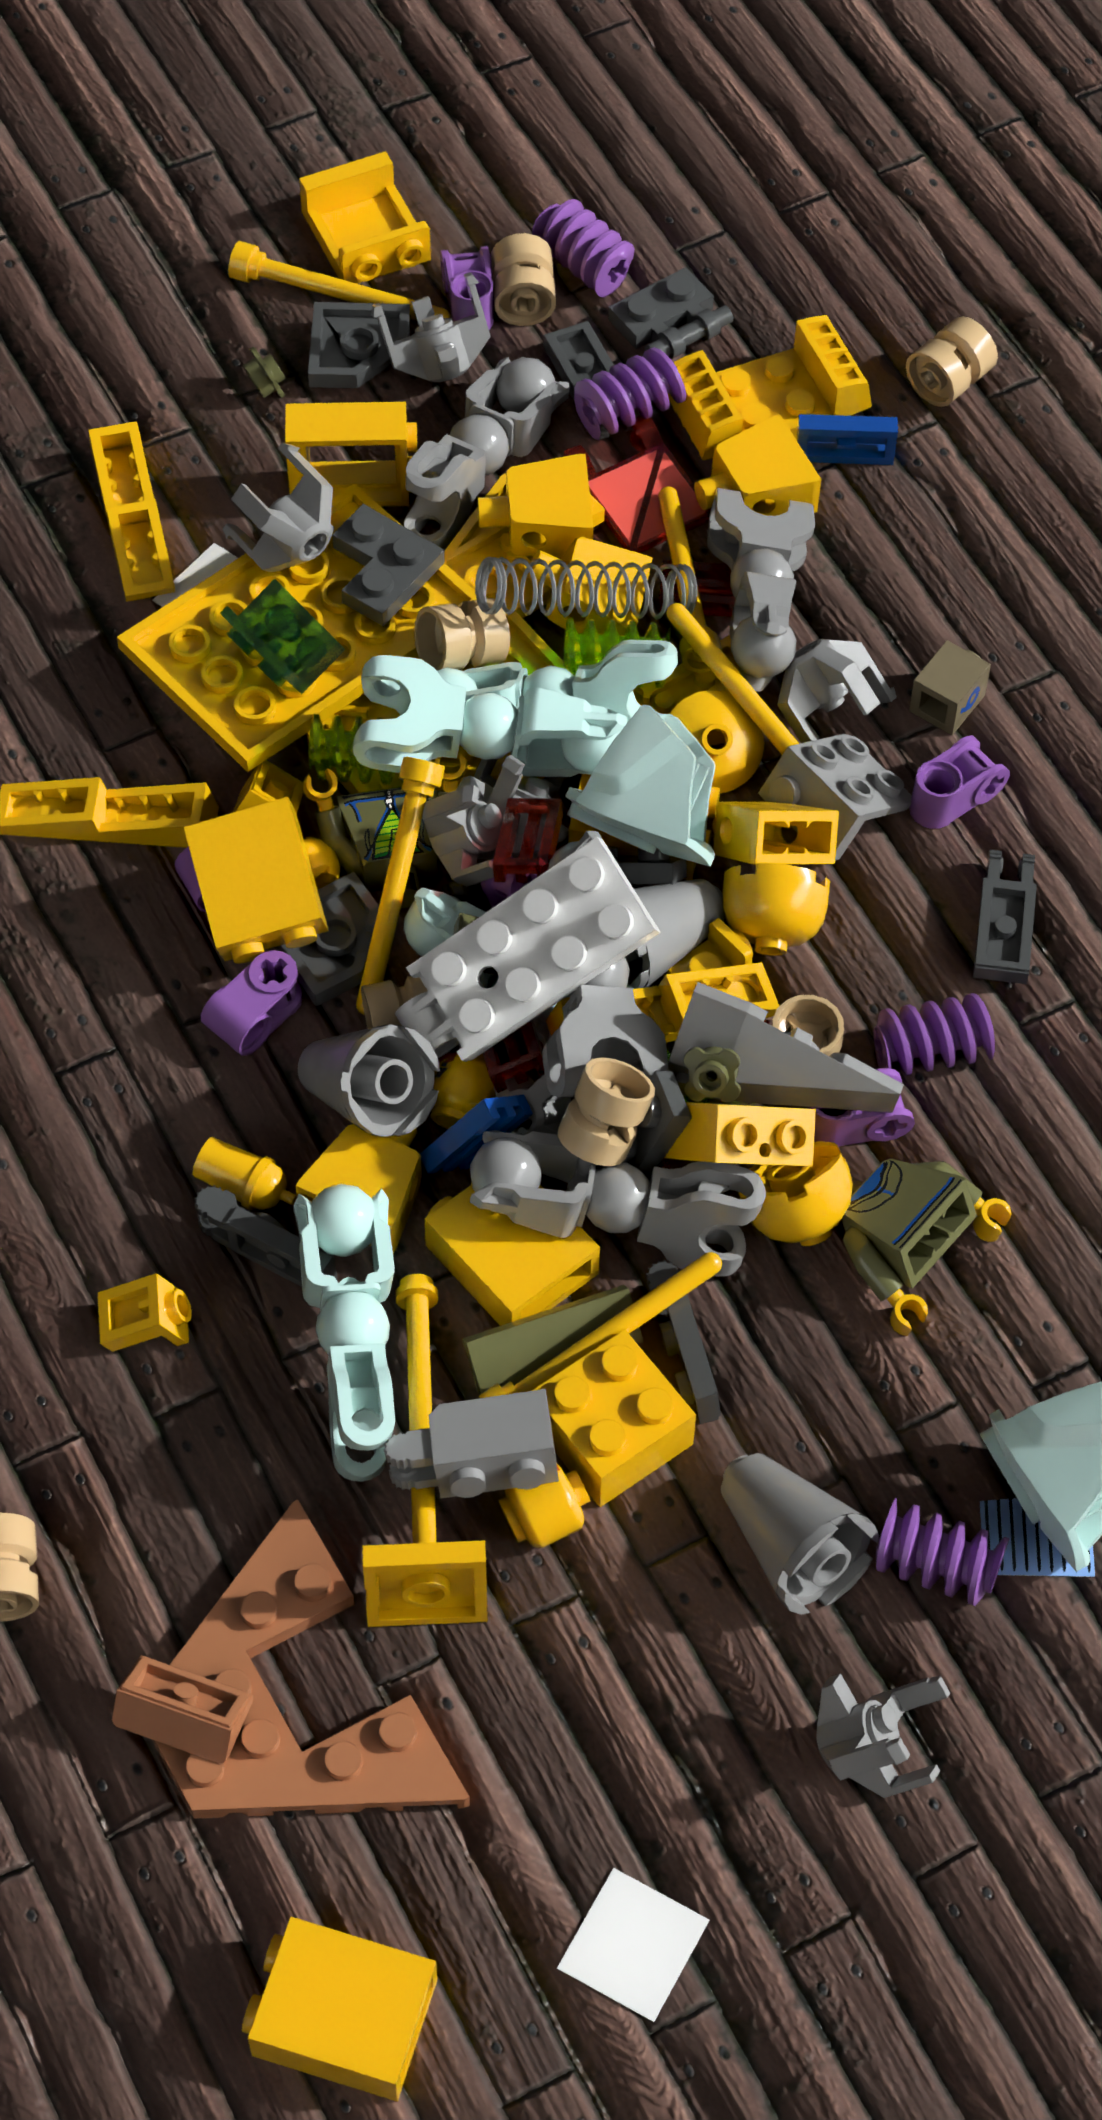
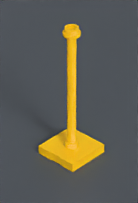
(425, 1578)

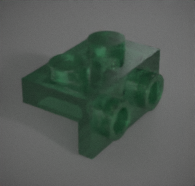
(286, 637)

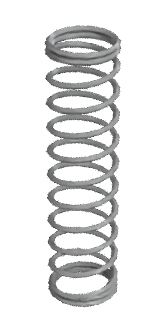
(502, 575)

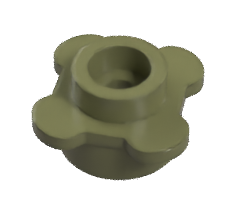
(264, 374)
(716, 1059)

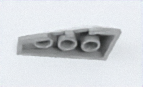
(777, 1064)

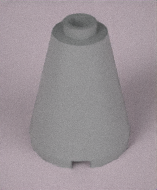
(683, 919)
(374, 1077)
(800, 1534)

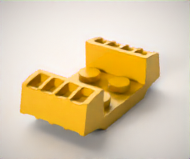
(808, 379)

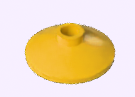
(743, 738)

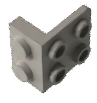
(839, 777)

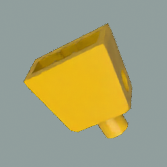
(764, 467)
(543, 506)
(586, 551)
(753, 833)
(371, 1165)

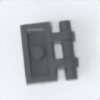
(663, 307)

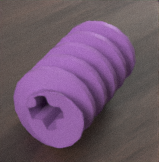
(585, 245)
(626, 389)
(933, 1033)
(939, 1553)

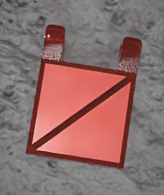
(632, 490)

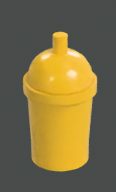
(242, 1174)

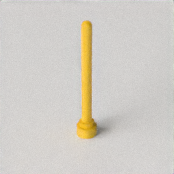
(250, 263)
(681, 554)
(730, 677)
(419, 782)
(628, 1319)

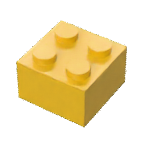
(616, 1417)

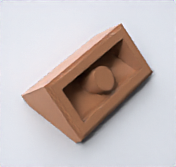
(181, 1709)

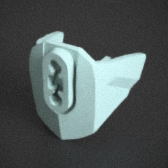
(651, 789)
(1056, 1467)

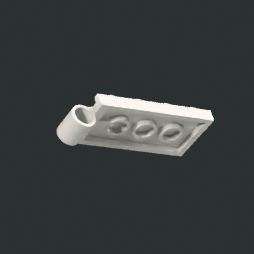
(541, 945)

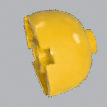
(775, 905)
(804, 1200)

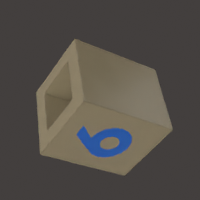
(949, 687)

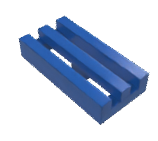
(848, 438)
(464, 1138)

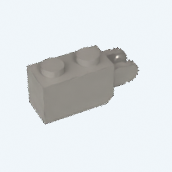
(478, 1447)

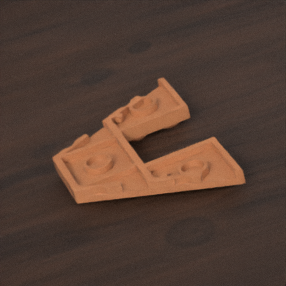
(374, 1763)

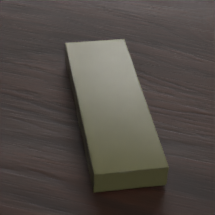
(528, 1343)

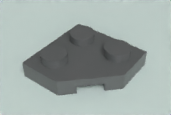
(349, 342)
(337, 956)

